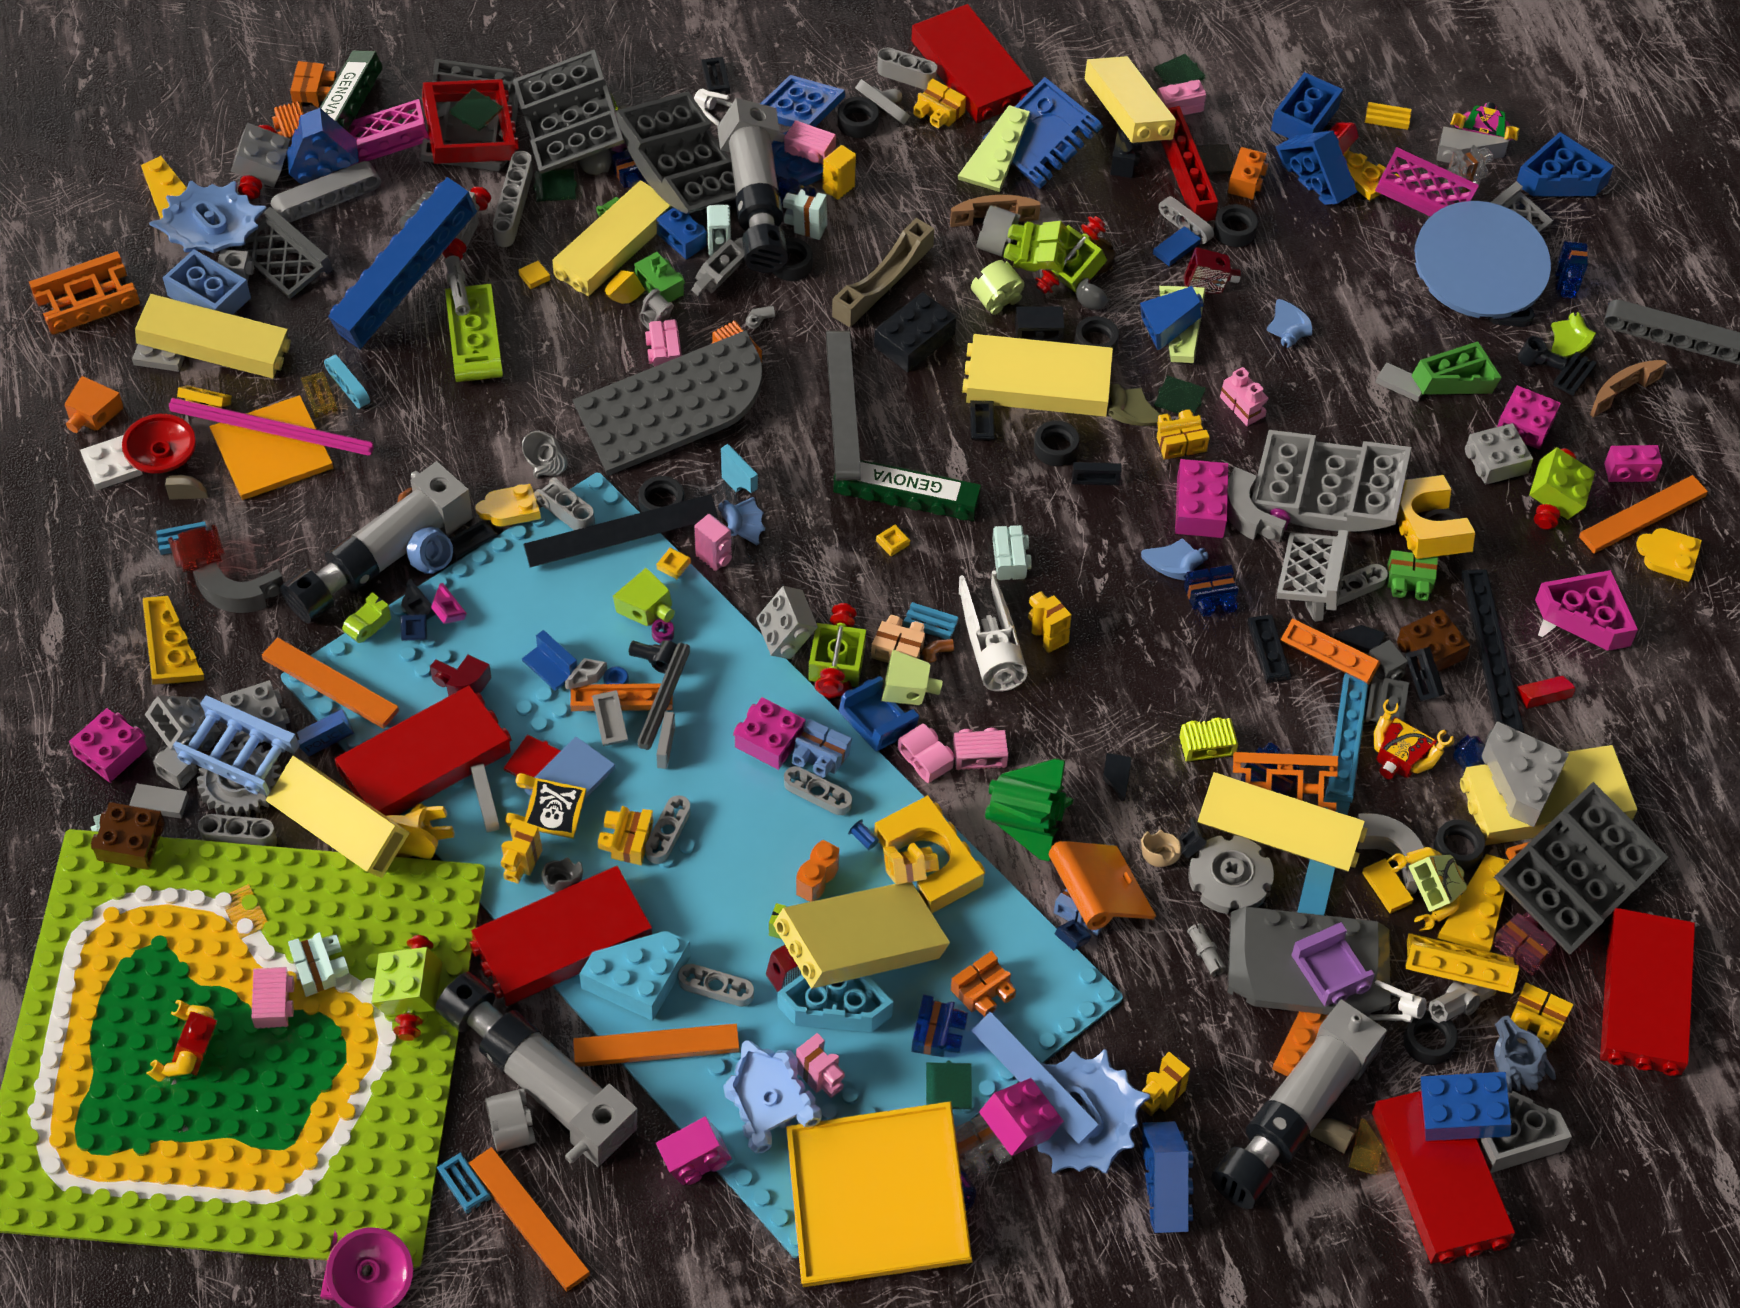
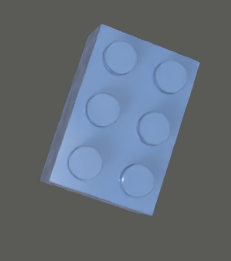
(206, 284)

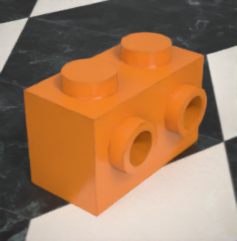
(1247, 173)

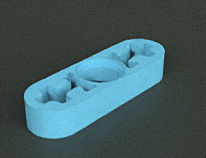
(347, 381)

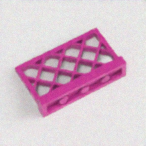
(394, 135)
(1421, 197)

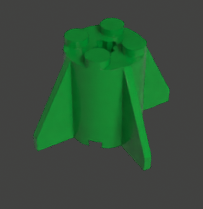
(1029, 804)

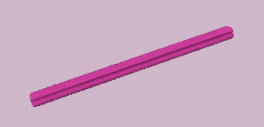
(271, 426)

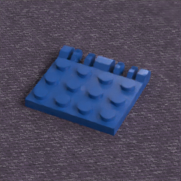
(1051, 124)

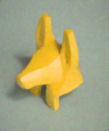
(423, 837)

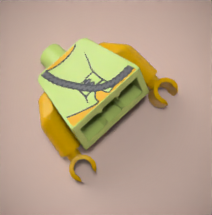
(1438, 882)

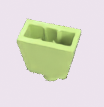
(908, 680)

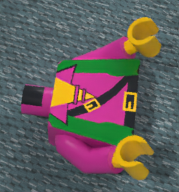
(1486, 121)

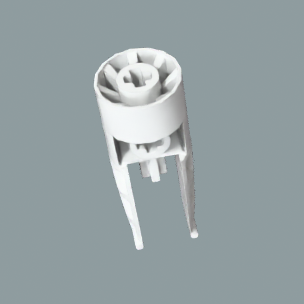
(1001, 656)

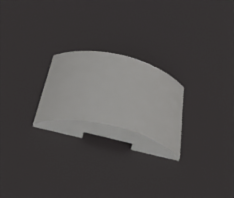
(1331, 483)

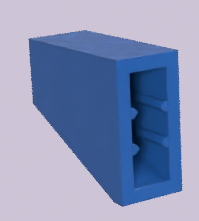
(1171, 314)

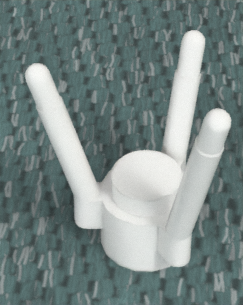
(708, 100)
(1409, 1004)

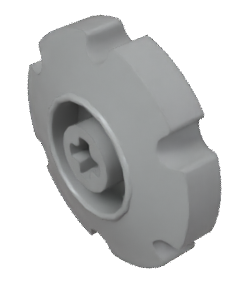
(1230, 874)

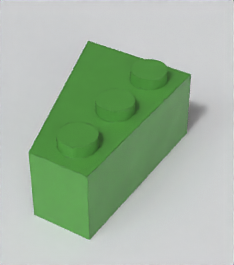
(1457, 372)

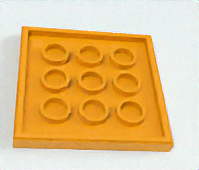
(269, 461)

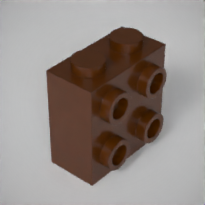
(1439, 633)
(128, 835)

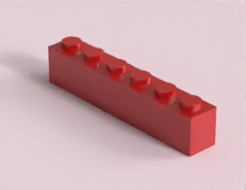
(1190, 170)

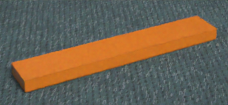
(1643, 514)
(330, 683)
(656, 1045)
(529, 1219)

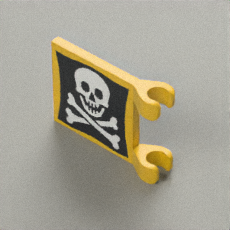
(551, 806)

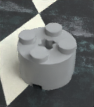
(995, 230)
(510, 1120)

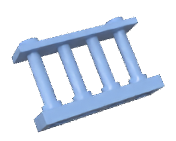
(237, 721)

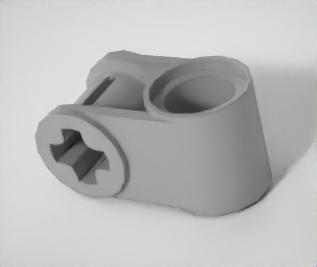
(655, 308)

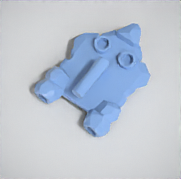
(769, 1094)

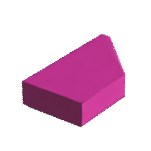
(447, 606)

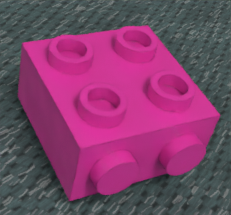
(1530, 414)
(768, 732)
(108, 744)

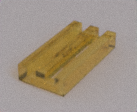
(323, 407)

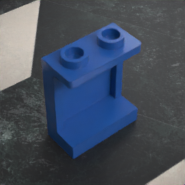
(874, 719)

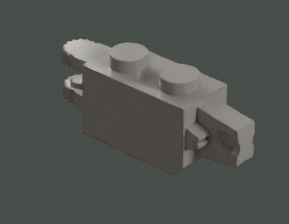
(719, 266)

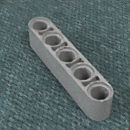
(326, 191)
(512, 199)

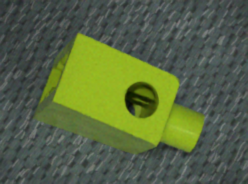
(644, 599)

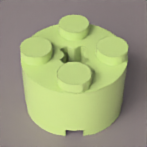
(998, 286)

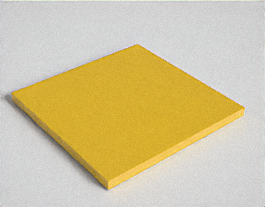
(878, 1194)

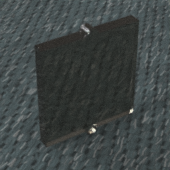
(1216, 158)

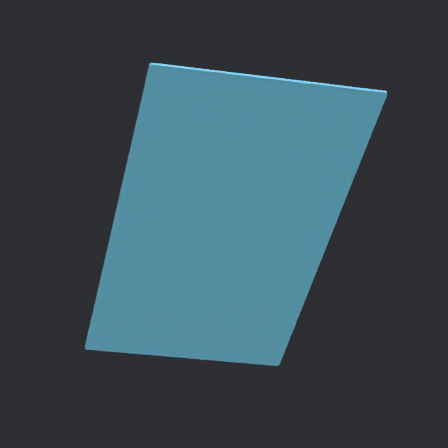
(736, 847)

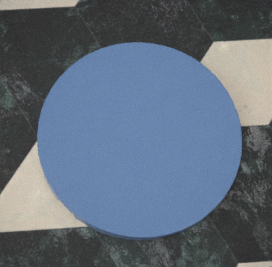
(1482, 259)

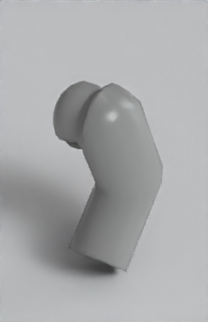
(892, 94)

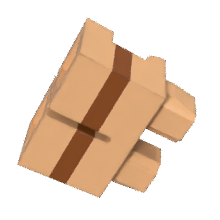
(895, 637)

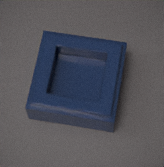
(413, 627)
(1073, 934)

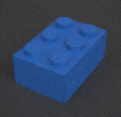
(1306, 107)
(1465, 1106)

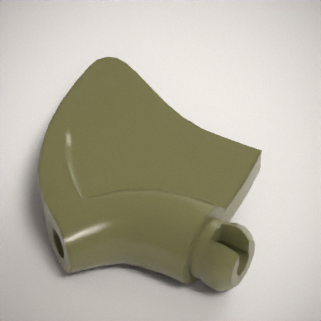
(1131, 407)

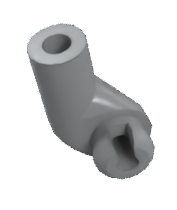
(757, 315)

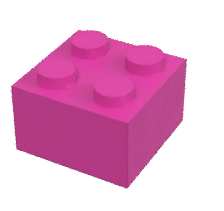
(1021, 1116)
(694, 1151)

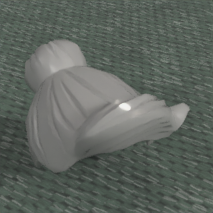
(544, 454)

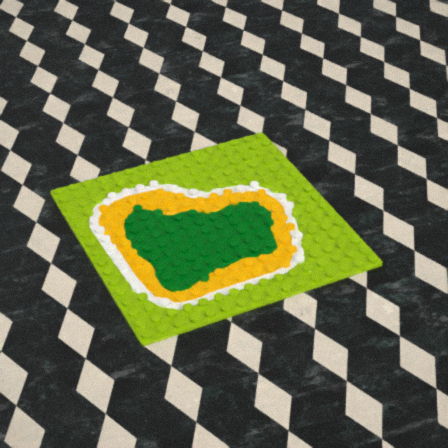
(283, 1123)

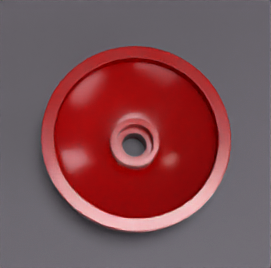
(158, 443)

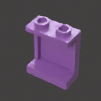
(1331, 965)

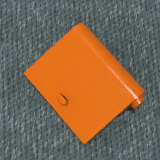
(1099, 882)

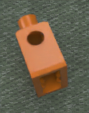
(91, 405)

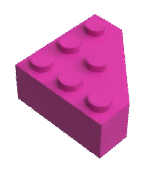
(1589, 609)

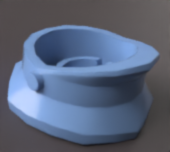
(429, 550)

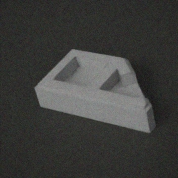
(1315, 609)
(586, 673)

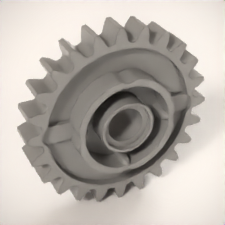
(231, 796)

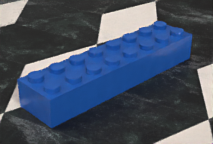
(402, 263)

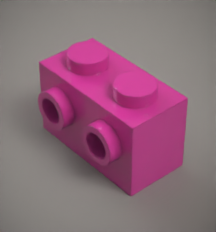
(1633, 463)

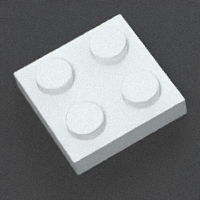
(107, 463)

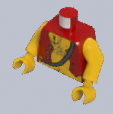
(1405, 748)
(191, 1044)

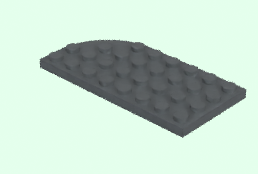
(672, 403)

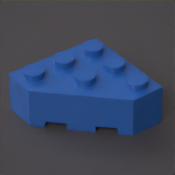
(319, 147)
(1319, 165)
(1564, 170)
(1168, 1178)

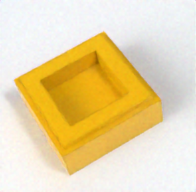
(534, 274)
(893, 540)
(673, 563)

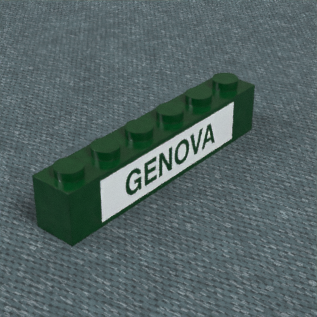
(352, 87)
(913, 490)

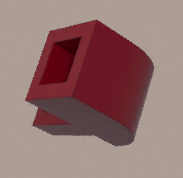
(470, 672)

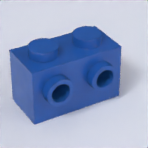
(681, 232)

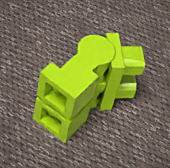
(1038, 246)

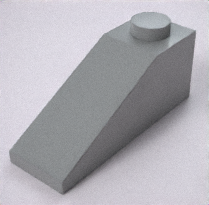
(1456, 139)

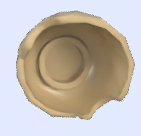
(1160, 848)

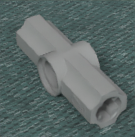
(1458, 999)

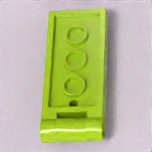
(474, 336)

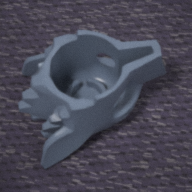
(1521, 1060)

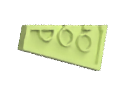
(995, 154)
(1184, 345)

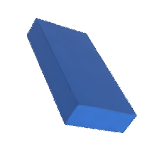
(1176, 246)

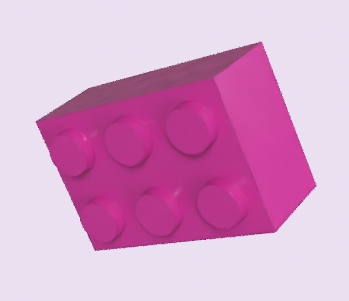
(1201, 498)

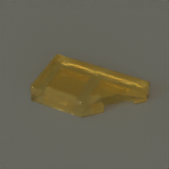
(1366, 1149)

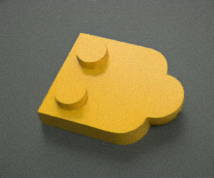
(509, 506)
(1669, 552)

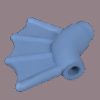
(743, 519)

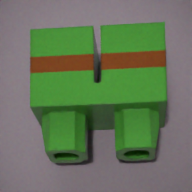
(1411, 575)

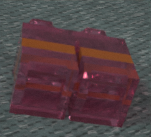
(1525, 942)

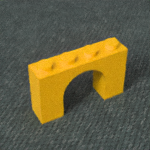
(1430, 537)
(925, 822)

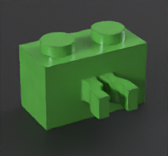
(657, 273)

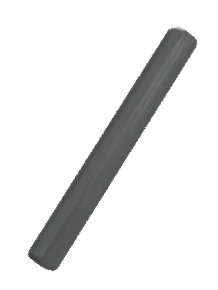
(663, 696)

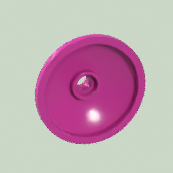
(389, 1265)

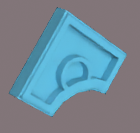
(737, 471)

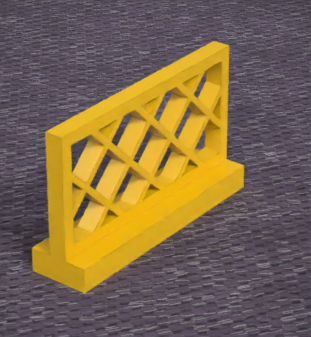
(1461, 963)

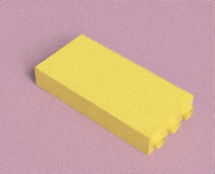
(1038, 374)
(1580, 770)
(860, 934)

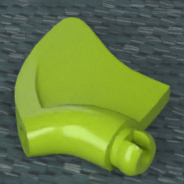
(1571, 336)

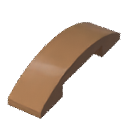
(977, 208)
(1643, 372)

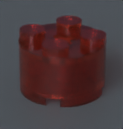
(196, 547)

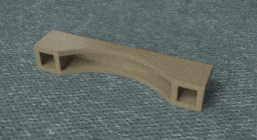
(859, 297)

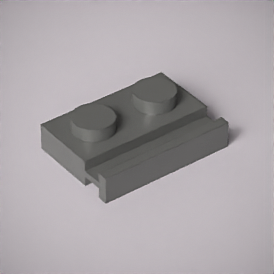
(1383, 690)

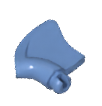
(1289, 323)
(1174, 559)

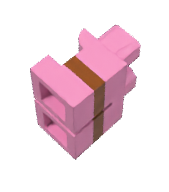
(1244, 397)
(818, 1068)

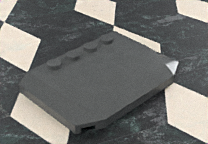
(452, 128)
(1269, 976)

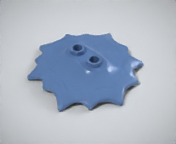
(209, 218)
(1107, 1099)

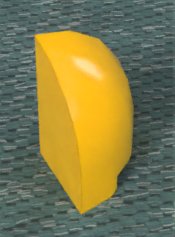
(624, 287)

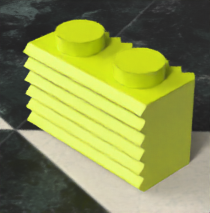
(1208, 739)

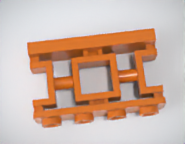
(80, 279)
(1285, 767)

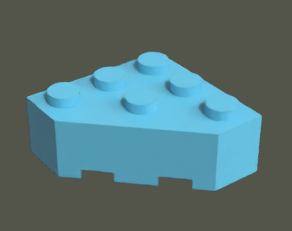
(637, 972)
(842, 1006)

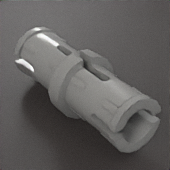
(1206, 949)

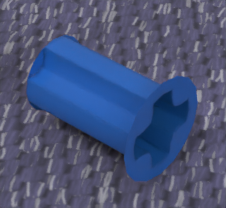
(864, 835)

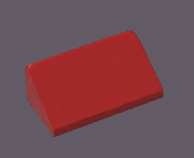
(1346, 134)
(1546, 691)

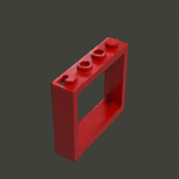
(474, 152)

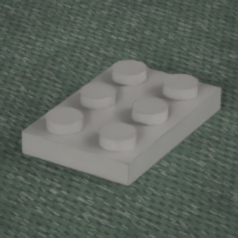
(157, 358)

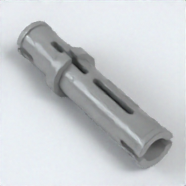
(461, 301)

